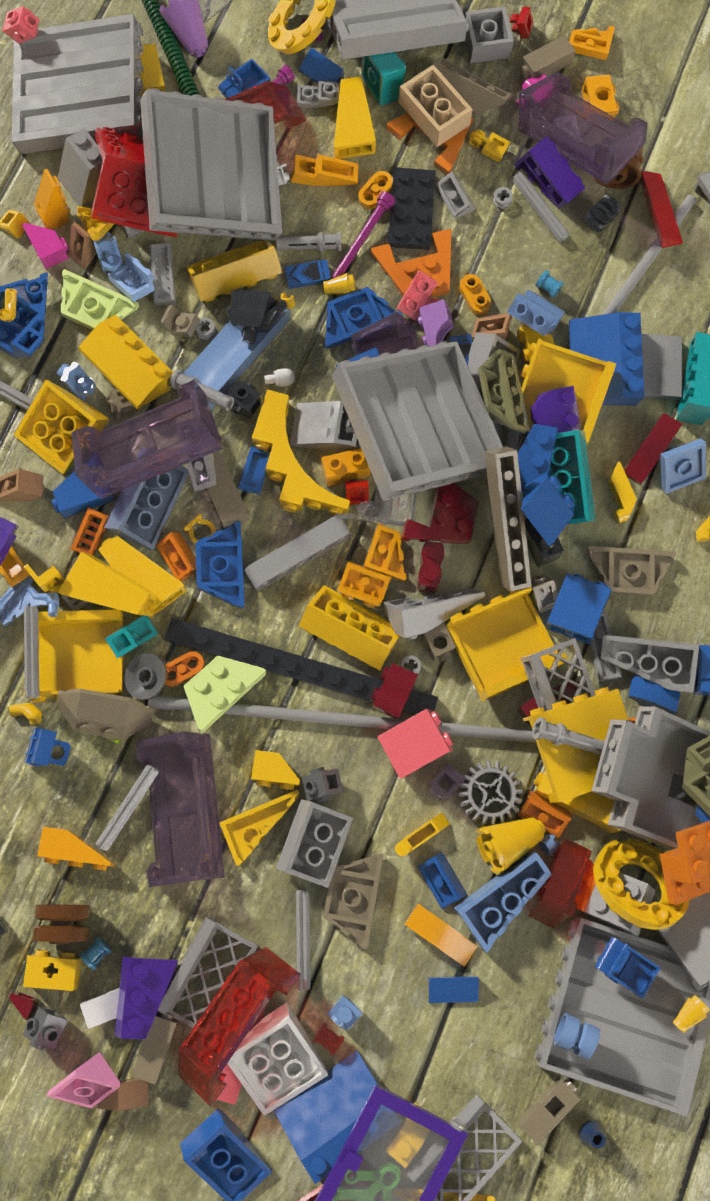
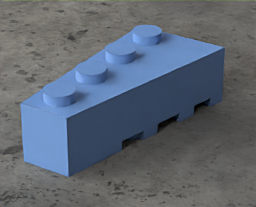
(501, 899)

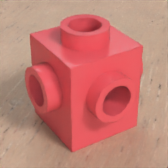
(21, 24)

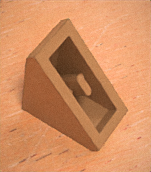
(81, 245)
(493, 325)
(130, 1095)

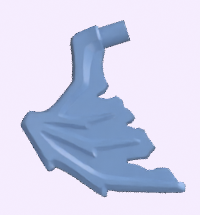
(23, 595)

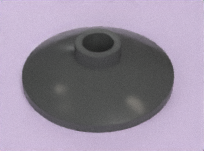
(137, 676)

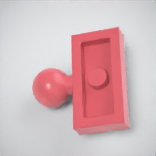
(417, 295)

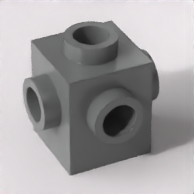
(322, 784)
(44, 1028)

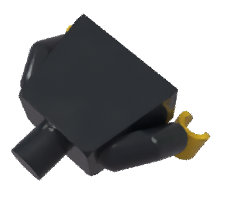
(256, 311)

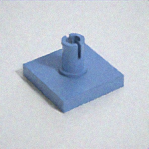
(683, 465)

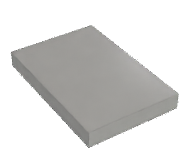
(662, 366)

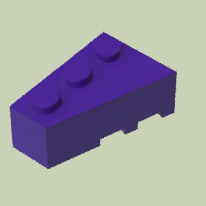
(551, 172)
(140, 994)

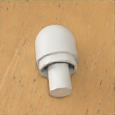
(280, 377)

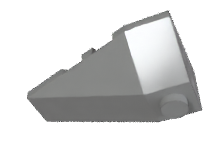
(482, 348)
(419, 616)
(660, 661)

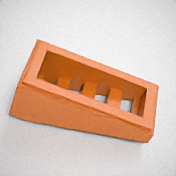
(90, 513)

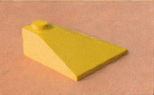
(51, 421)

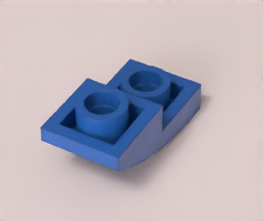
(651, 693)

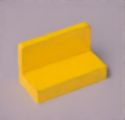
(49, 581)

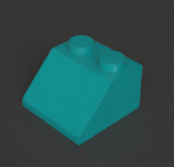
(383, 76)

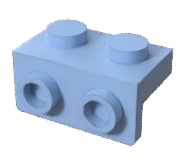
(133, 279)

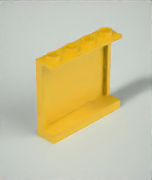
(558, 368)
(496, 638)
(76, 652)
(569, 768)

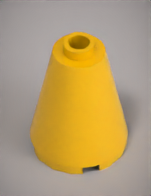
(508, 842)

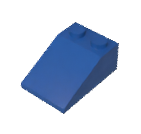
(547, 506)
(224, 1157)

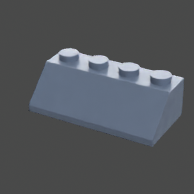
(146, 508)

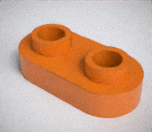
(181, 668)

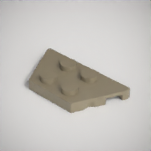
(630, 570)
(353, 898)

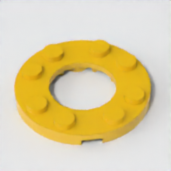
(295, 40)
(606, 872)

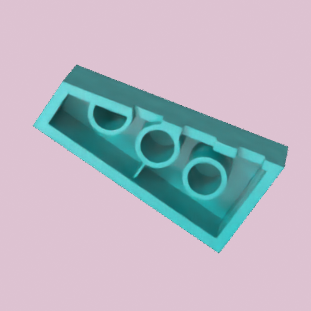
(695, 399)
(572, 469)

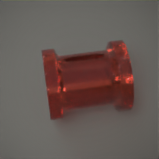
(328, 1039)

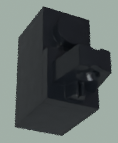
(539, 548)

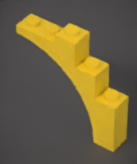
(298, 486)

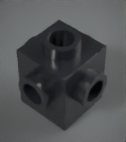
(246, 399)

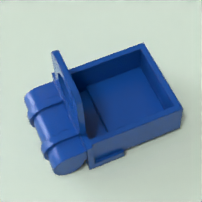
(242, 79)
(41, 747)
(627, 967)

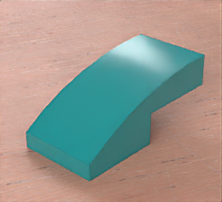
(131, 636)

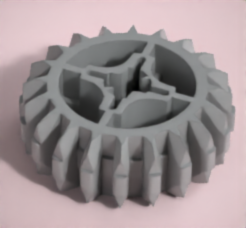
(500, 799)

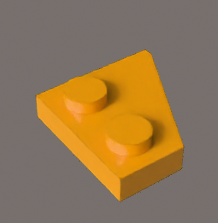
(592, 42)
(386, 553)

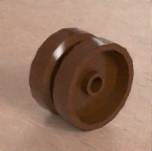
(628, 175)
(61, 923)

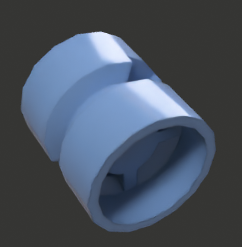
(579, 1036)

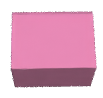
(87, 1084)

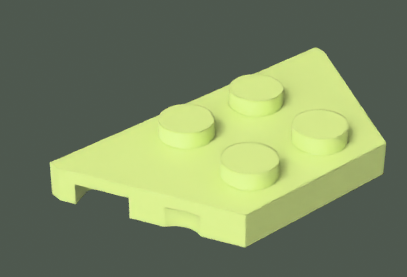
(90, 302)
(219, 688)

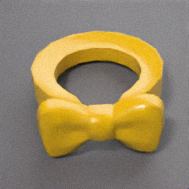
(198, 519)

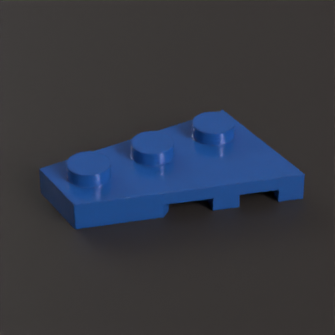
(536, 453)

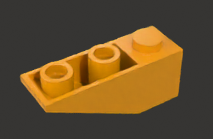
(51, 202)
(67, 845)

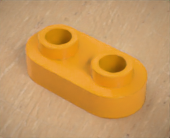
(372, 190)
(474, 293)

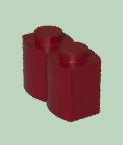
(430, 567)
(394, 691)

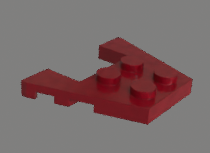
(449, 520)

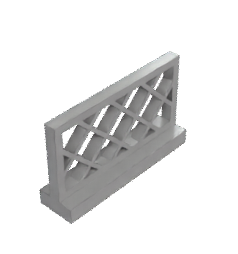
(540, 681)
(189, 963)
(468, 1115)

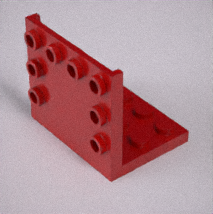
(122, 181)

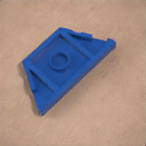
(353, 313)
(221, 565)

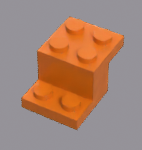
(688, 866)

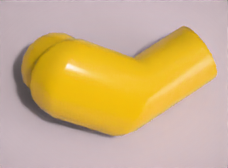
(9, 312)
(29, 710)

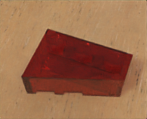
(563, 885)

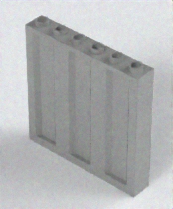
(395, 25)
(77, 80)
(210, 166)
(417, 418)
(638, 1043)

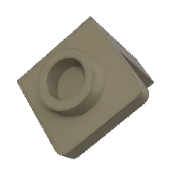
(179, 323)
(117, 404)
(543, 593)

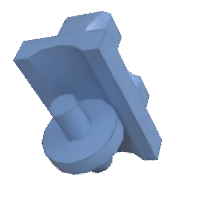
(108, 253)
(76, 380)

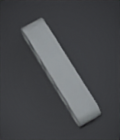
(297, 552)

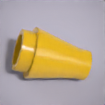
(340, 285)
(691, 1014)

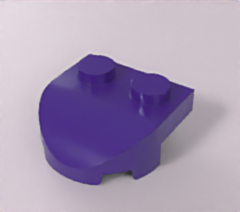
(557, 409)

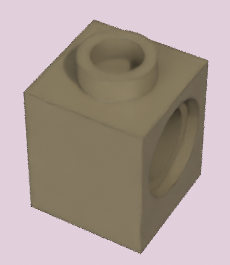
(442, 633)

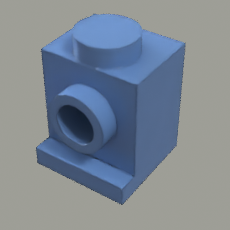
(344, 1012)

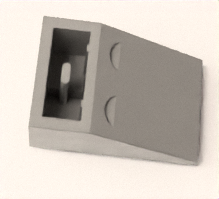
(322, 427)

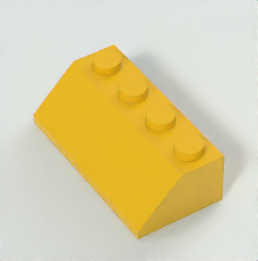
(234, 269)
(126, 362)
(349, 627)

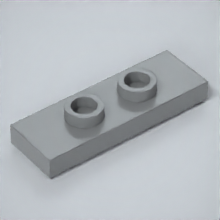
(163, 273)

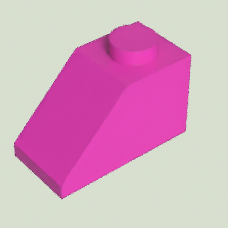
(47, 245)

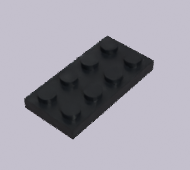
(413, 210)

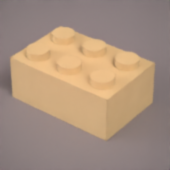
(435, 105)

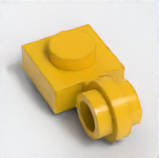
(494, 147)

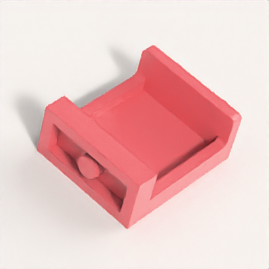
(416, 742)

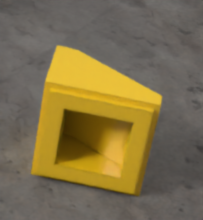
(12, 223)

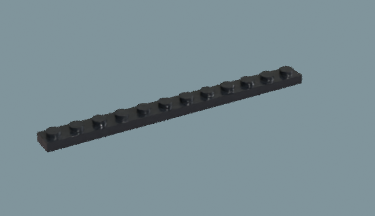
(287, 664)

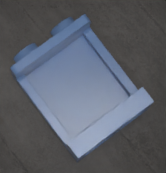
(536, 312)

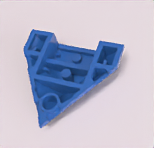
(26, 331)

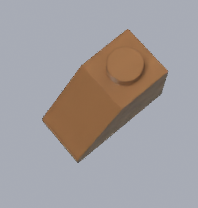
(21, 486)

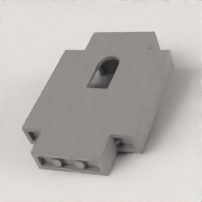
(638, 773)

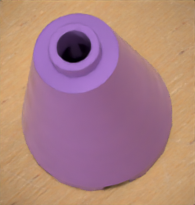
(187, 23)

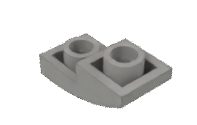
(318, 96)

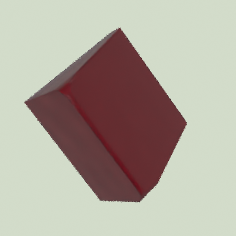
(24, 1003)

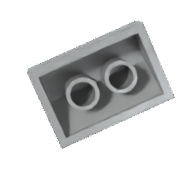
(314, 843)

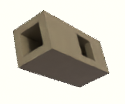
(548, 59)
(155, 1048)
(548, 1109)

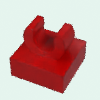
(522, 22)
(357, 491)

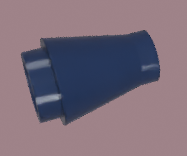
(588, 1131)

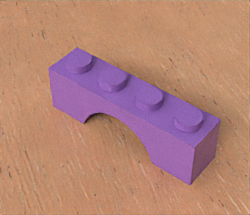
(435, 321)

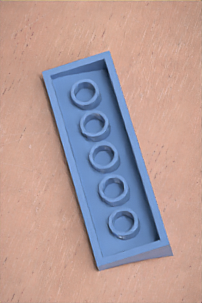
(229, 357)

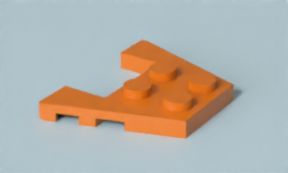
(444, 162)
(434, 265)

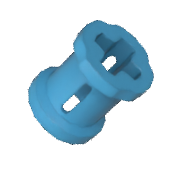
(549, 284)
(95, 953)

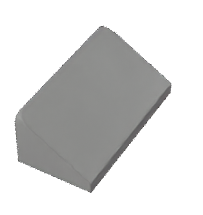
(455, 195)

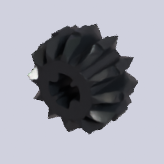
(602, 213)

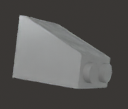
(80, 167)

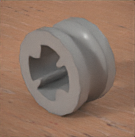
(507, 201)
(205, 335)
(405, 661)

